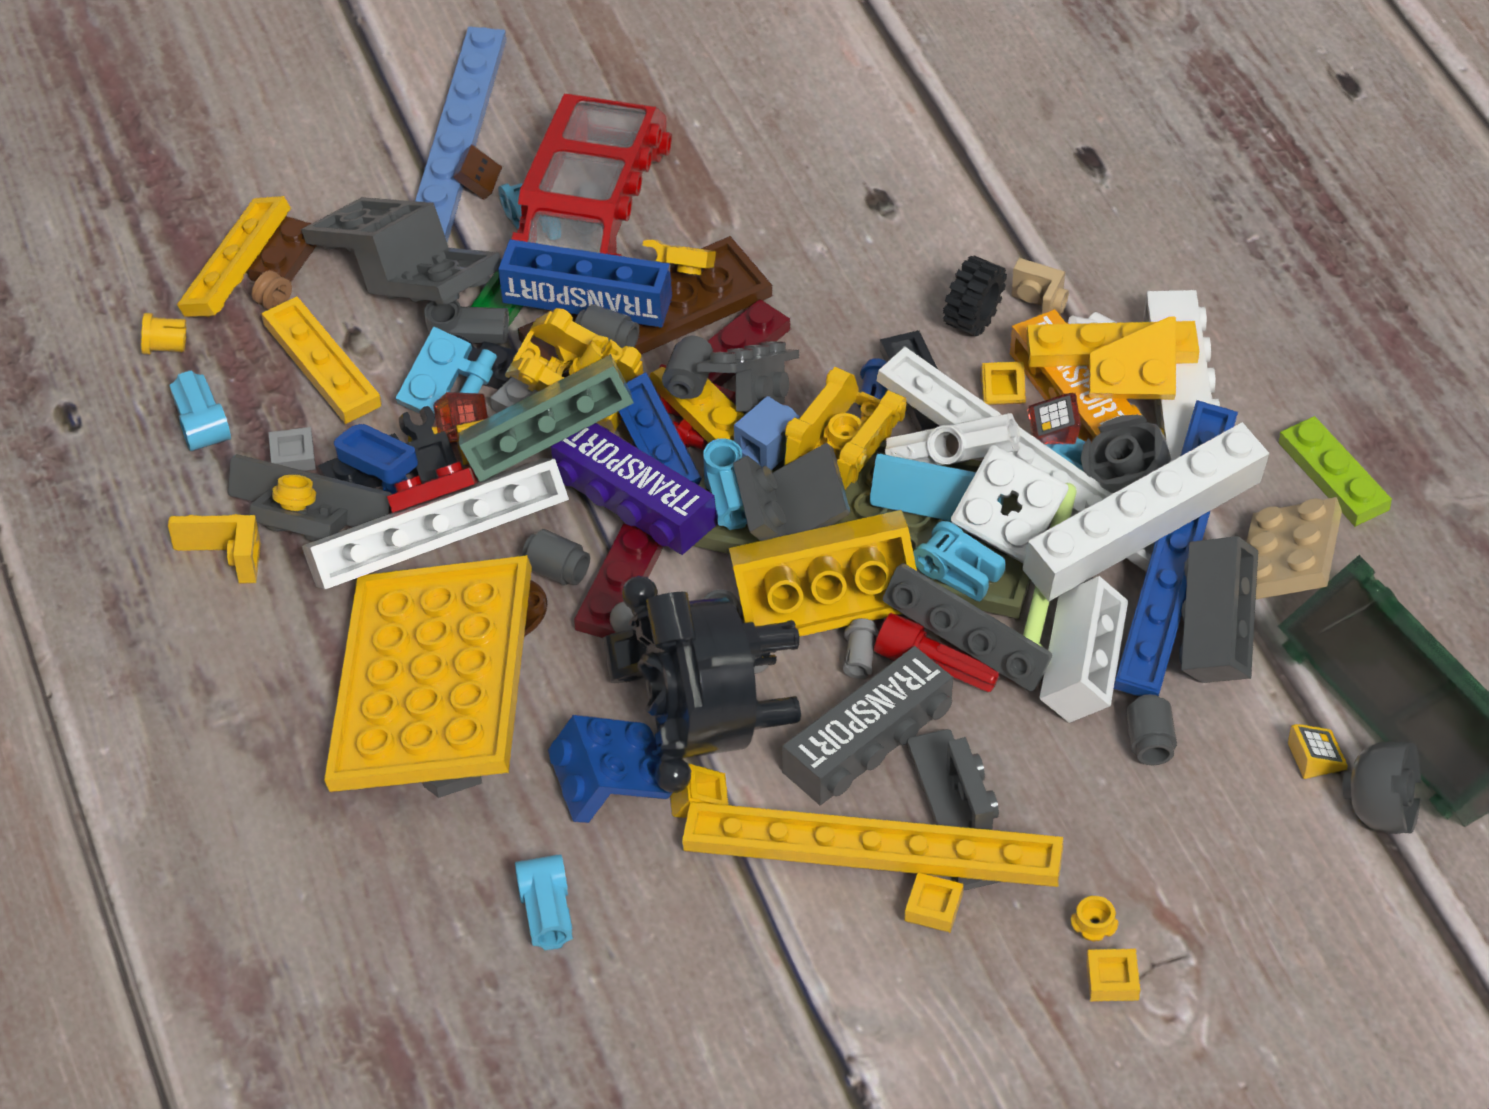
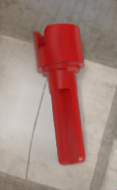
(902, 634)

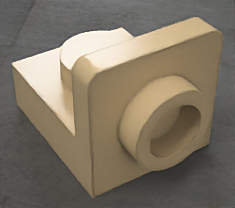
(1039, 285)

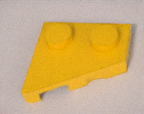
(1136, 365)

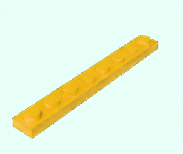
(874, 844)

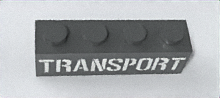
(867, 726)

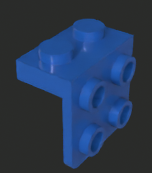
(603, 759)

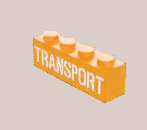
(1067, 379)

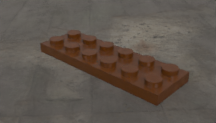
(696, 299)

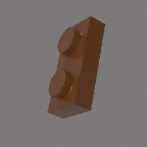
(284, 251)

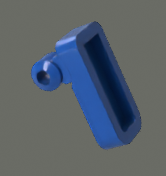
(376, 454)

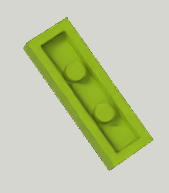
(1335, 470)

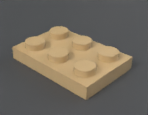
(1294, 546)

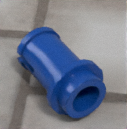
(869, 375)

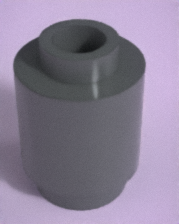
(609, 324)
(680, 373)
(556, 557)
(1151, 729)

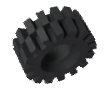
(974, 295)

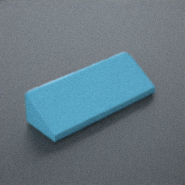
(918, 487)

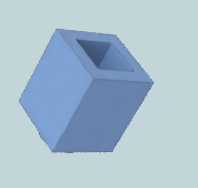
(763, 432)

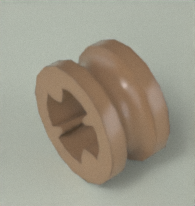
(271, 289)

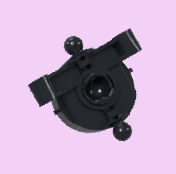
(697, 674)

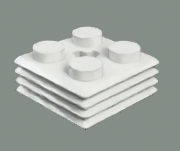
(1000, 476)

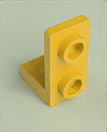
(226, 532)

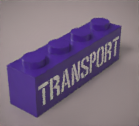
(636, 487)

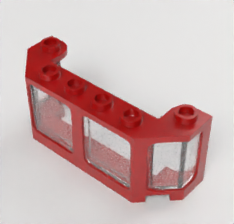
(589, 172)

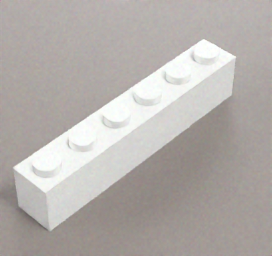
(1193, 380)
(1144, 511)
(434, 523)

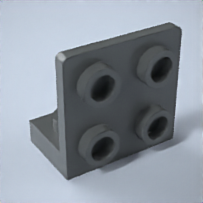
(793, 498)

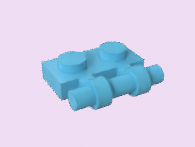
(438, 367)

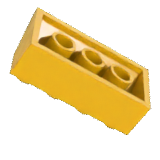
(823, 573)

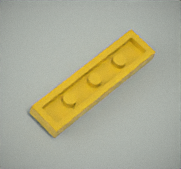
(233, 257)
(1071, 343)
(321, 360)

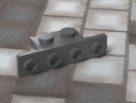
(757, 369)
(335, 506)
(967, 627)
(954, 785)

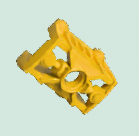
(569, 342)
(837, 397)

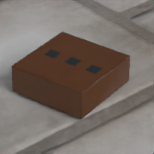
(477, 172)

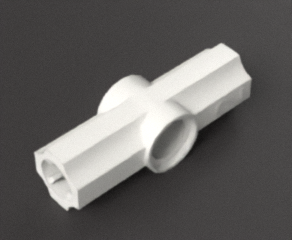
(973, 437)

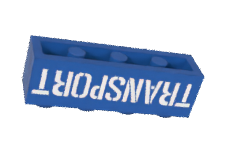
(576, 278)

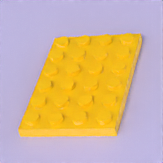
(430, 675)

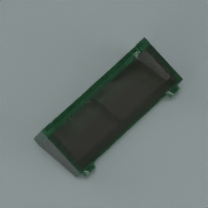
(1399, 683)

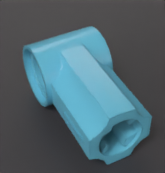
(200, 417)
(722, 482)
(544, 892)

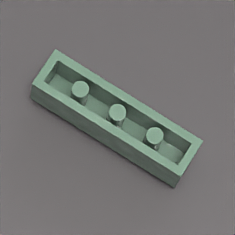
(545, 418)

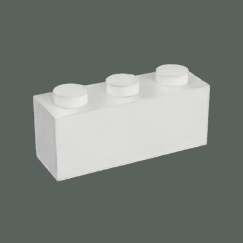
(1084, 650)

